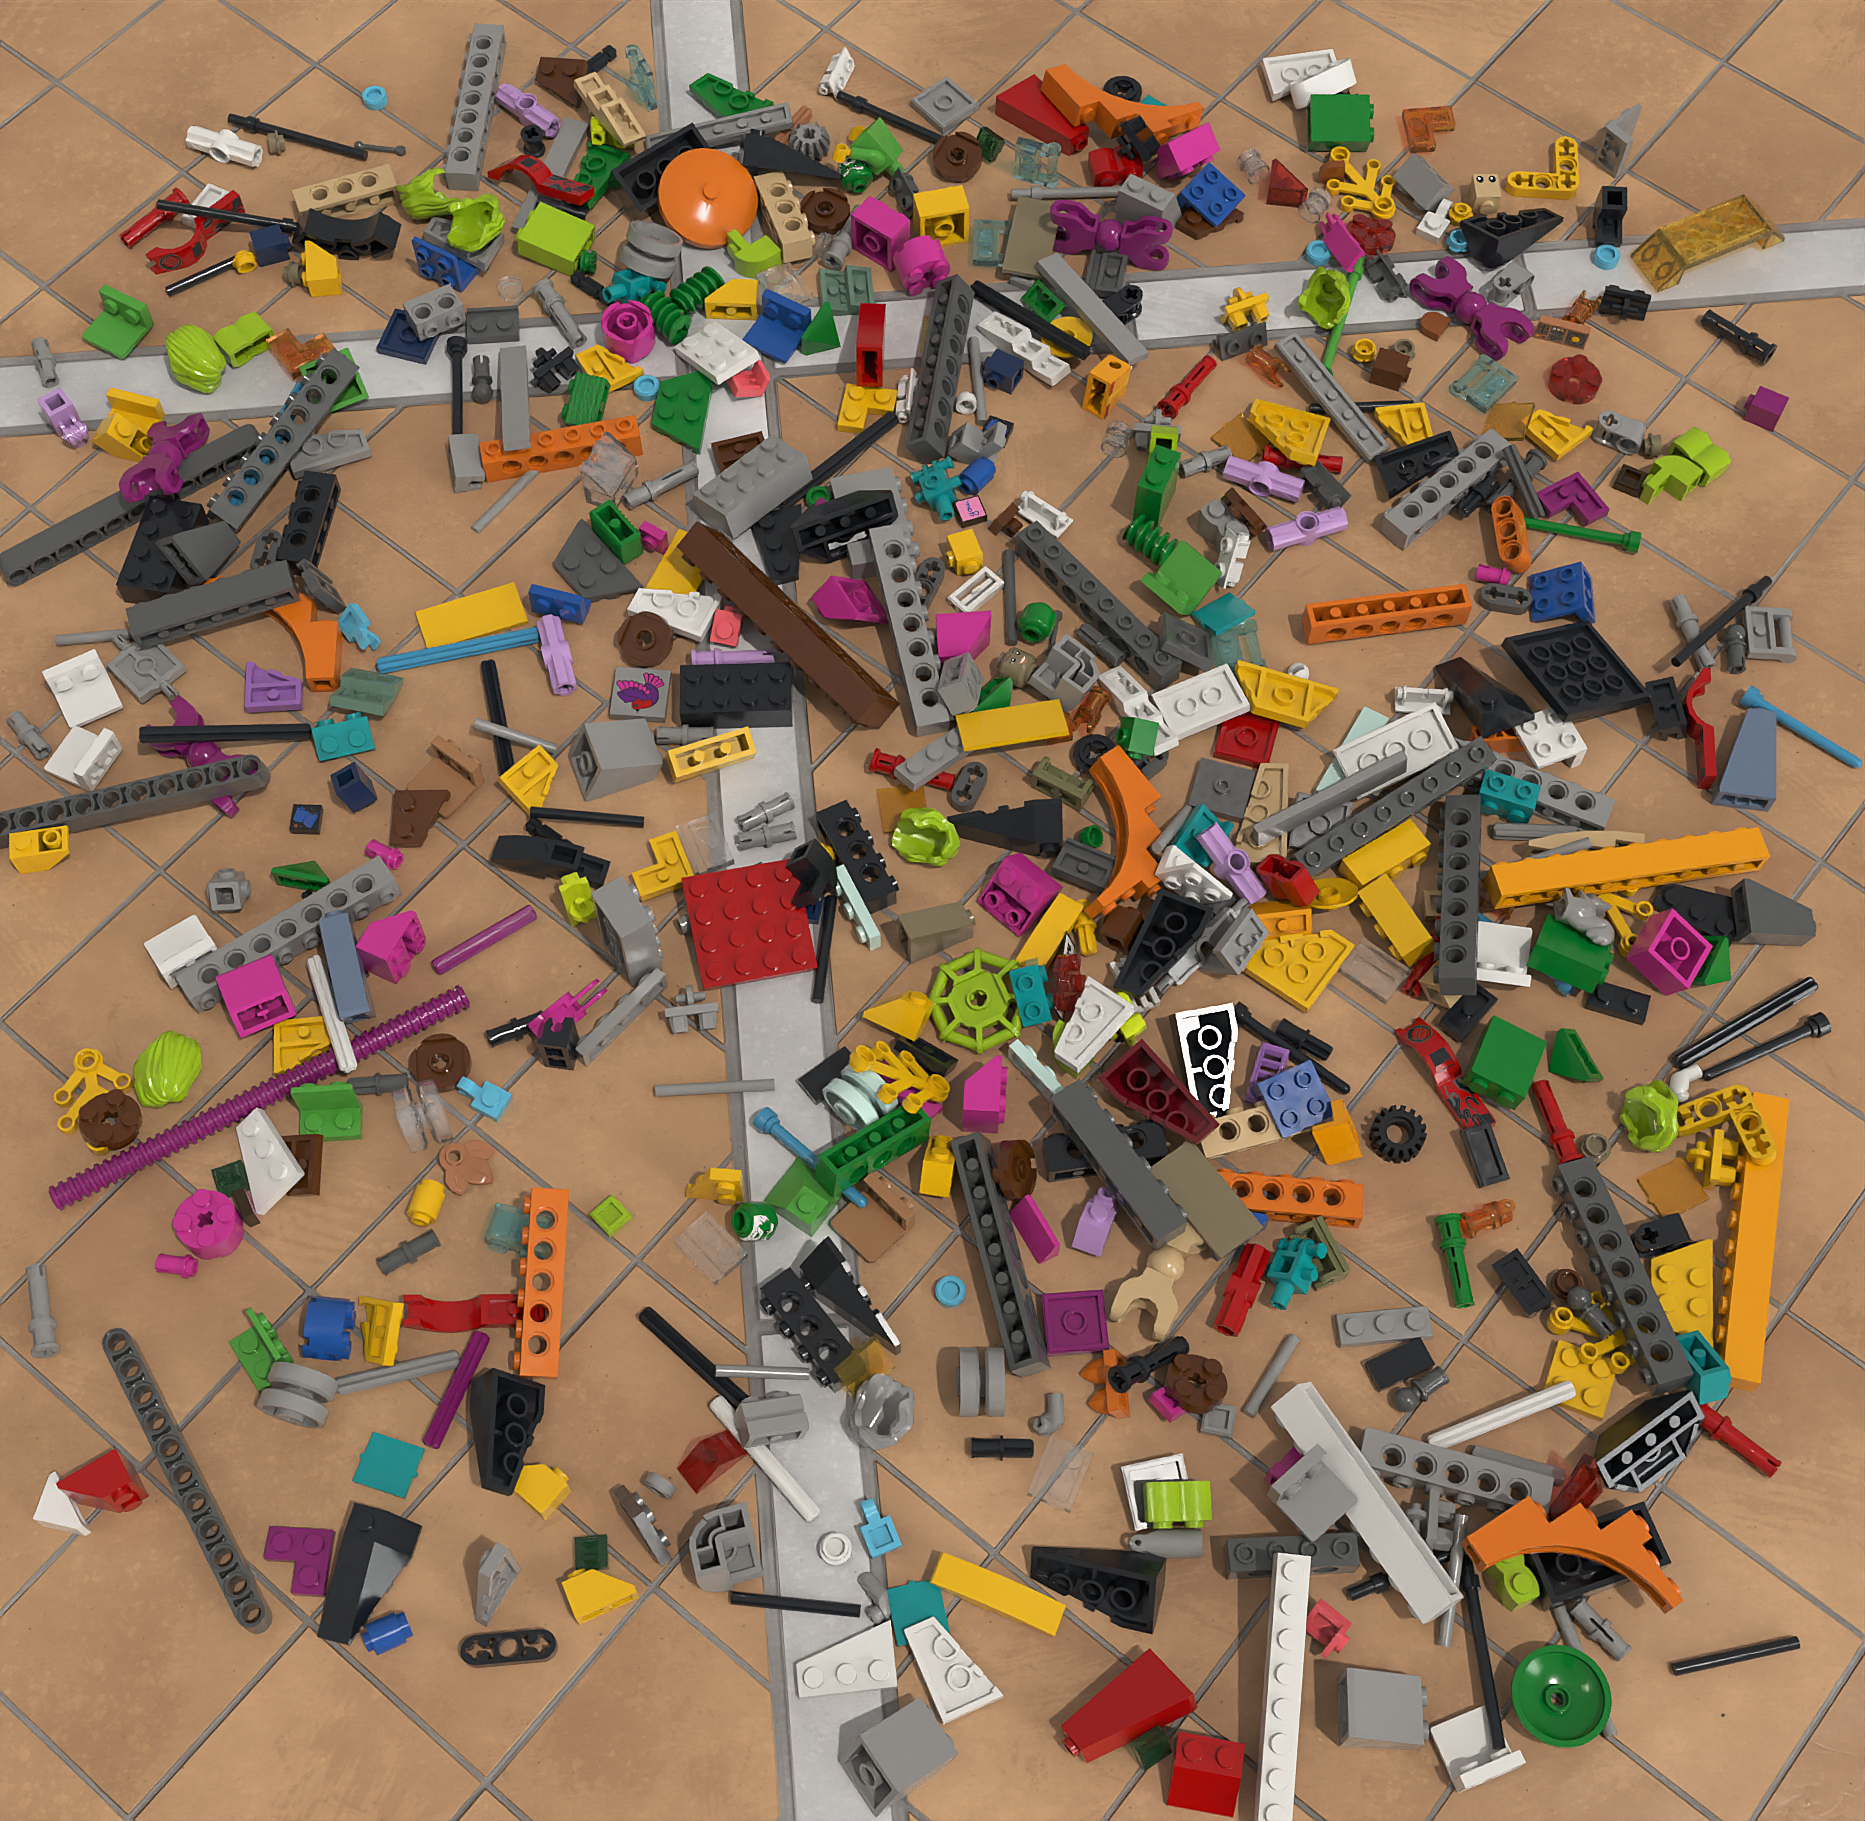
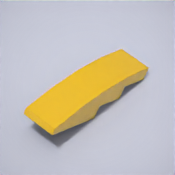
(1049, 934)
(997, 1594)

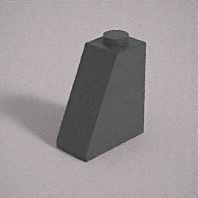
(199, 551)
(1770, 917)

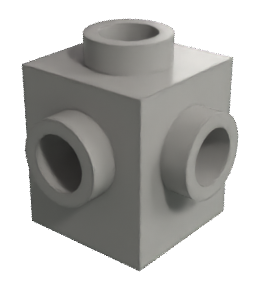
(220, 890)

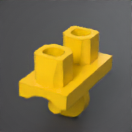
(1243, 305)
(1716, 1149)

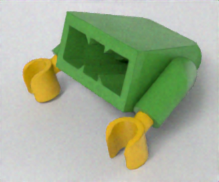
(873, 146)

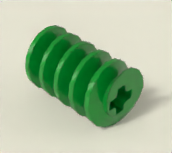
(696, 289)
(667, 316)
(1149, 540)

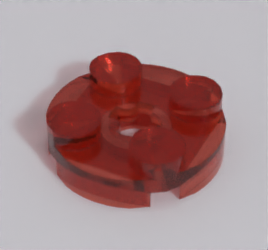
(1372, 233)
(1578, 368)
(1069, 981)

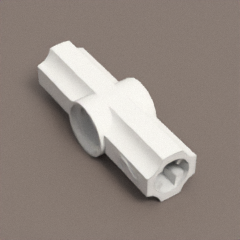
(224, 146)

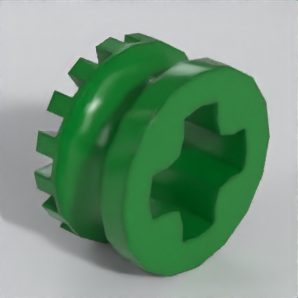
(587, 261)

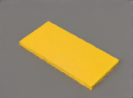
(674, 572)
(472, 616)
(1011, 725)

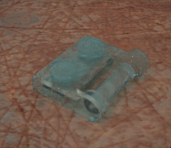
(641, 77)
(1028, 162)
(987, 240)
(1489, 388)
(1227, 647)

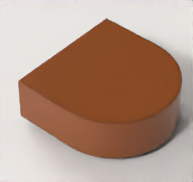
(1332, 170)
(1434, 325)

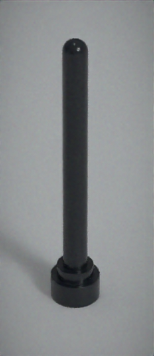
(457, 348)
(1244, 1018)
(1815, 1026)

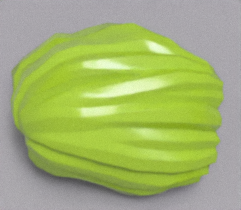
(421, 200)
(474, 222)
(1326, 297)
(195, 358)
(925, 837)
(167, 1069)
(1650, 1116)

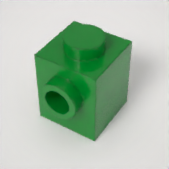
(1137, 737)

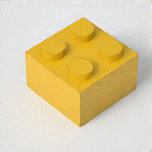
(942, 215)

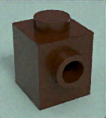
(1390, 369)
(1121, 928)

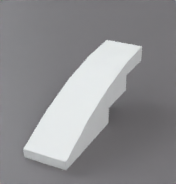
(1018, 341)
(1132, 701)

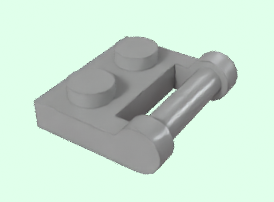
(1761, 633)

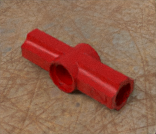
(1242, 1289)

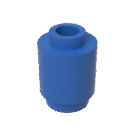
(977, 475)
(387, 1633)

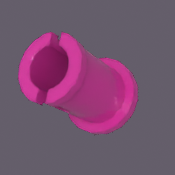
(1492, 574)
(391, 857)
(178, 1265)

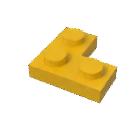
(860, 402)
(668, 871)

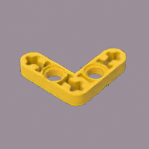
(1554, 181)
(1737, 1114)

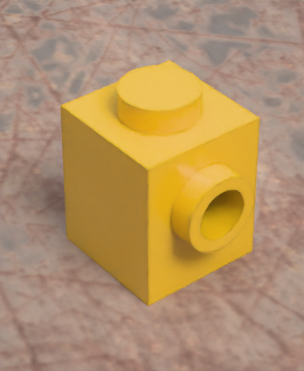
(964, 553)

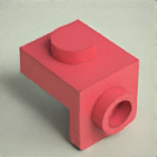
(751, 382)
(727, 626)
(1328, 1627)

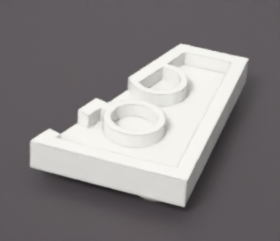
(851, 1667)

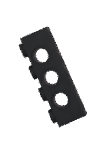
(313, 505)
(843, 818)
(1062, 1166)
(787, 1289)

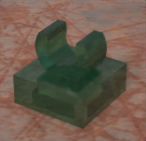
(990, 143)
(230, 1178)
(592, 1552)
(1151, 1747)

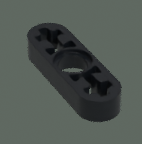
(499, 1638)

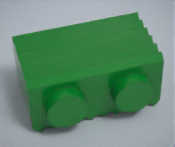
(586, 400)
(616, 531)

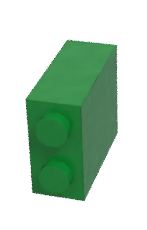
(1339, 121)
(1157, 485)
(1570, 956)
(1504, 1062)

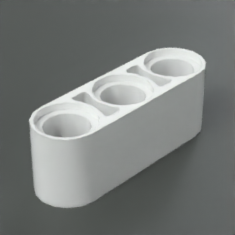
(1325, 80)

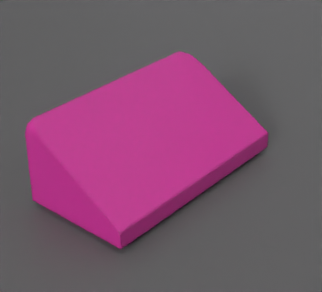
(1035, 1230)

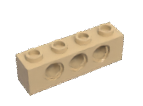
(350, 193)
(784, 217)
(1243, 1138)

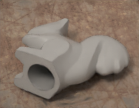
(1585, 915)

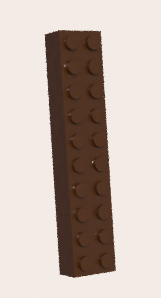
(787, 626)

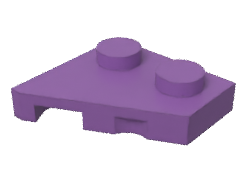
(271, 691)

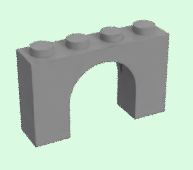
(859, 552)

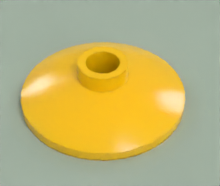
(1073, 326)
(1334, 893)

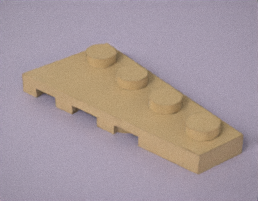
(1267, 799)

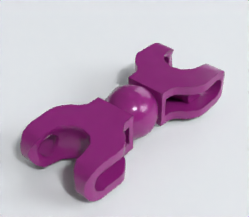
(1136, 239)
(1454, 294)
(164, 458)
(197, 752)

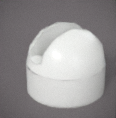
(970, 403)
(1303, 671)

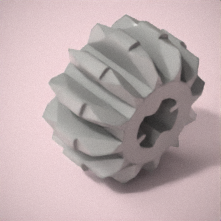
(810, 140)

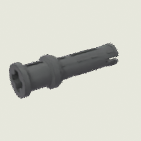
(1509, 486)

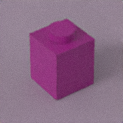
(1765, 408)

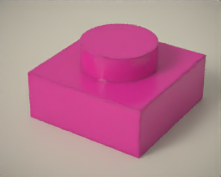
(653, 538)
(1166, 1406)

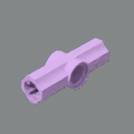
(527, 109)
(1263, 479)
(1317, 525)
(556, 655)
(1222, 852)

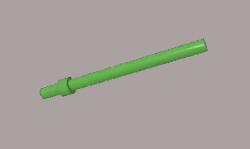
(1334, 339)

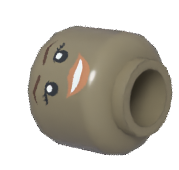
(1017, 665)

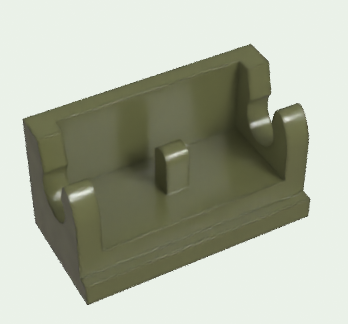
(1062, 785)
(1331, 1267)

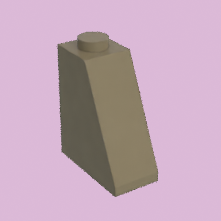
(934, 930)

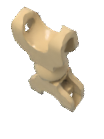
(1155, 1285)

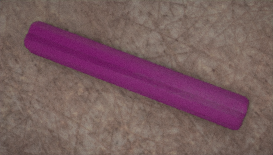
(484, 939)
(456, 1390)

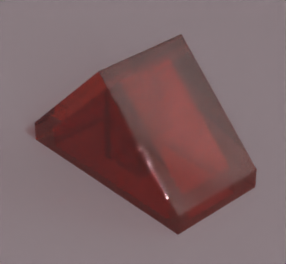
(1284, 187)
(711, 1460)

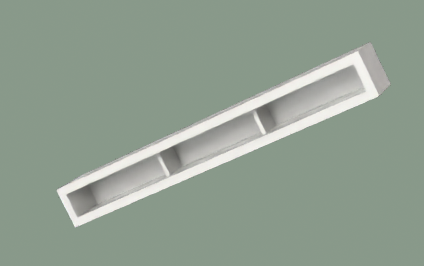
(1376, 1513)
(1282, 1688)

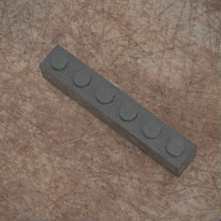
(212, 604)
(1118, 1164)

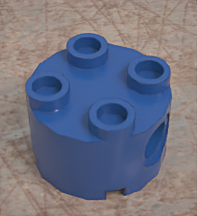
(328, 1327)

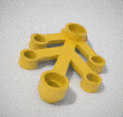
(1380, 206)
(1619, 922)
(932, 1087)
(92, 1089)
(1598, 1349)

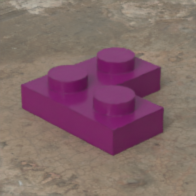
(1575, 494)
(309, 1550)

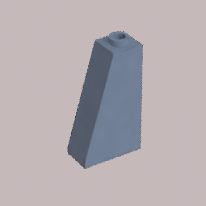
(1750, 768)
(346, 968)

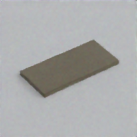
(1030, 238)
(1207, 1199)

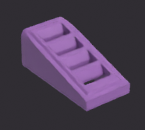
(1268, 1057)

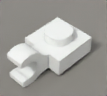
(1435, 225)

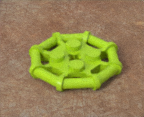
(962, 995)

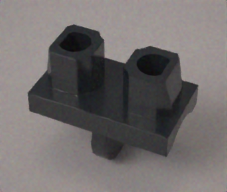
(1144, 148)
(1624, 302)
(561, 362)

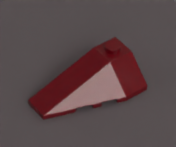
(1152, 1089)

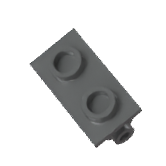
(903, 189)
(1392, 283)
(1241, 340)
(1324, 485)

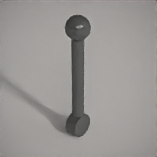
(399, 150)
(1054, 633)

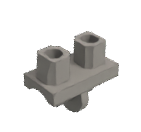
(1142, 430)
(678, 1015)
(1427, 1521)

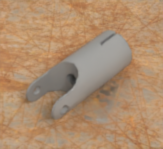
(1170, 1543)

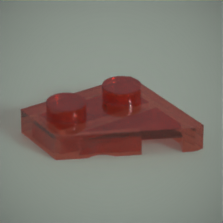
(1581, 1487)

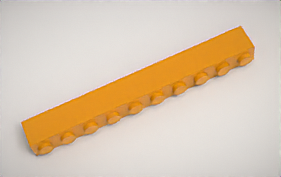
(1626, 867)
(1751, 1250)

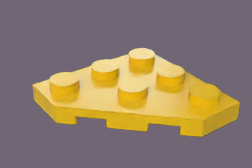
(1291, 430)
(1299, 965)

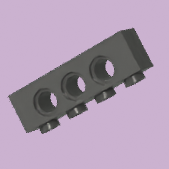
(1254, 1556)

